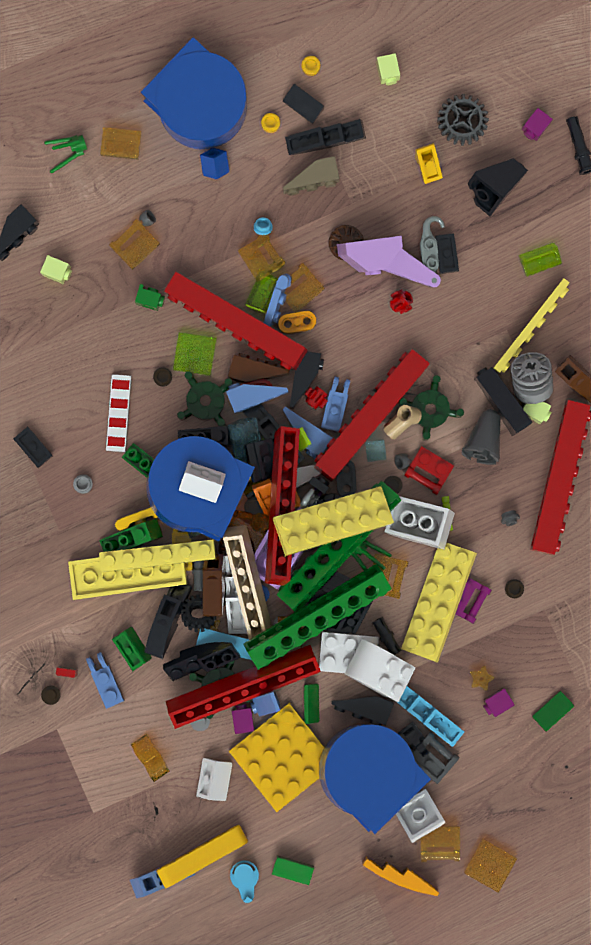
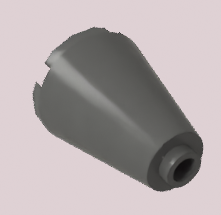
(484, 439)

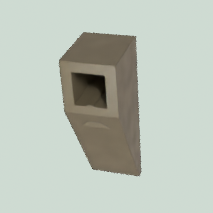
(319, 173)

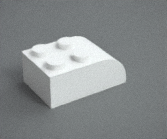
(421, 523)
(339, 650)
(380, 670)

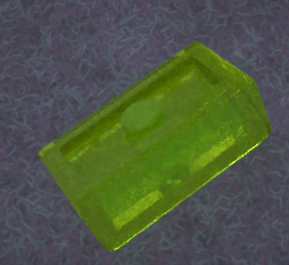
(540, 259)
(261, 294)

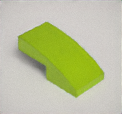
(304, 441)

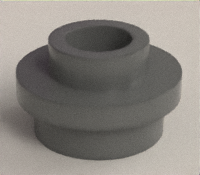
(510, 518)

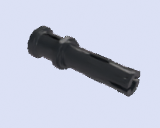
(582, 153)

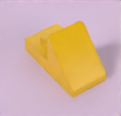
(428, 163)

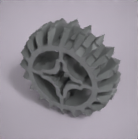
(466, 126)

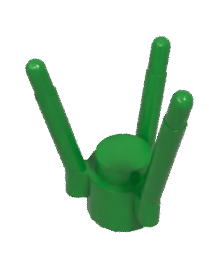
(76, 144)
(362, 550)

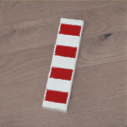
(118, 413)

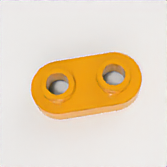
(297, 322)

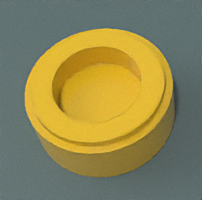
(310, 65)
(270, 122)

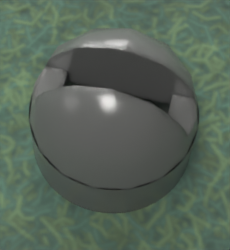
(147, 218)
(402, 461)

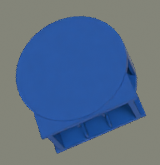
(198, 97)
(187, 511)
(370, 773)

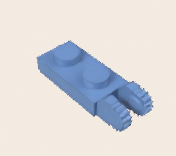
(278, 298)
(335, 407)
(105, 682)

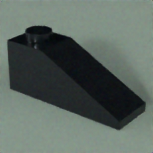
(305, 375)

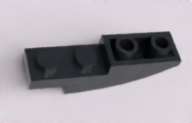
(166, 620)
(201, 656)

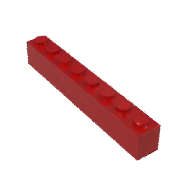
(236, 321)
(371, 415)
(560, 477)
(282, 501)
(242, 687)

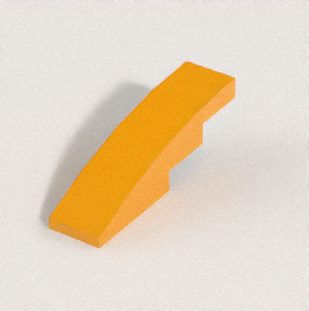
(407, 879)

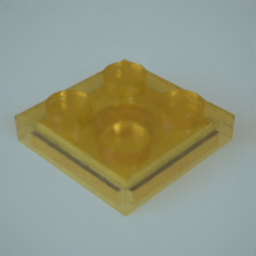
(490, 865)

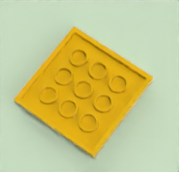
(280, 757)

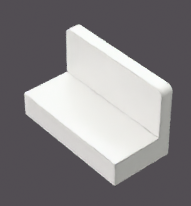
(202, 482)
(214, 779)

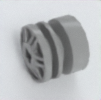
(532, 378)

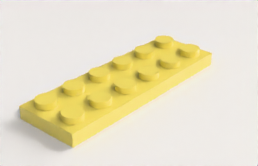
(333, 520)
(90, 582)
(438, 601)

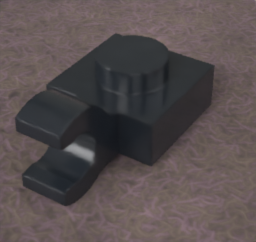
(413, 737)

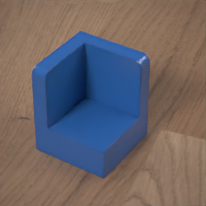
(214, 163)

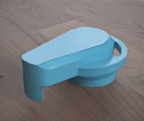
(245, 879)

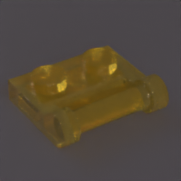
(138, 249)
(256, 261)
(305, 291)
(387, 562)
(441, 837)

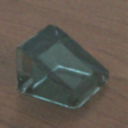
(375, 450)

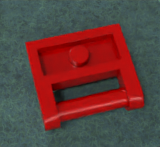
(431, 464)

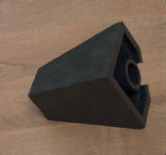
(495, 183)

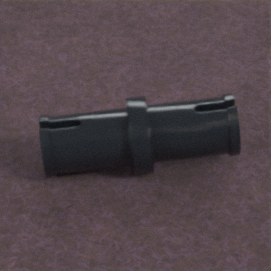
(386, 636)

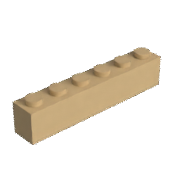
(246, 580)

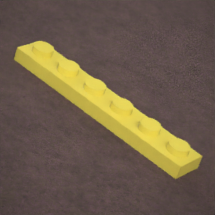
(537, 320)
(157, 555)

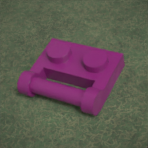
(469, 588)

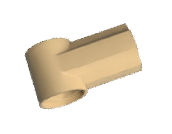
(401, 422)

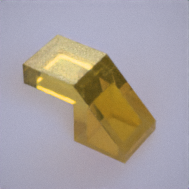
(150, 757)

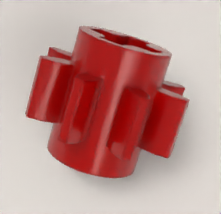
(401, 301)
(316, 397)

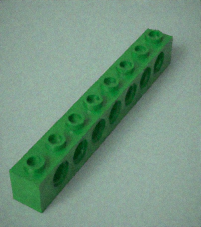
(324, 572)
(320, 607)

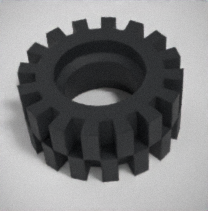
(192, 622)

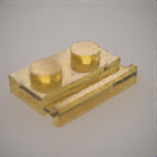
(120, 143)

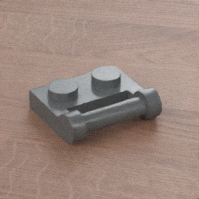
(430, 764)

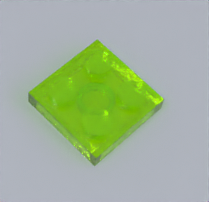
(194, 354)

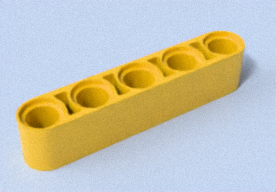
(202, 856)

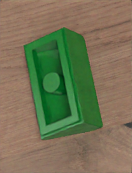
(131, 648)
(311, 703)
(553, 711)
(293, 870)

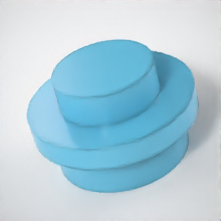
(263, 226)

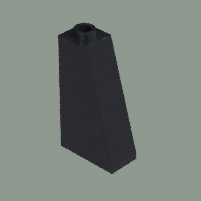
(502, 401)

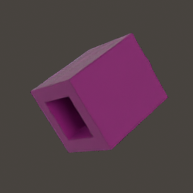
(536, 125)
(498, 702)
(243, 719)

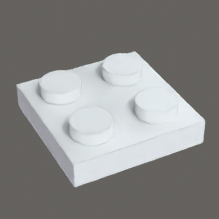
(420, 816)

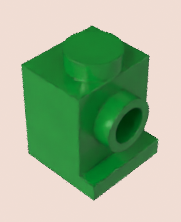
(149, 298)

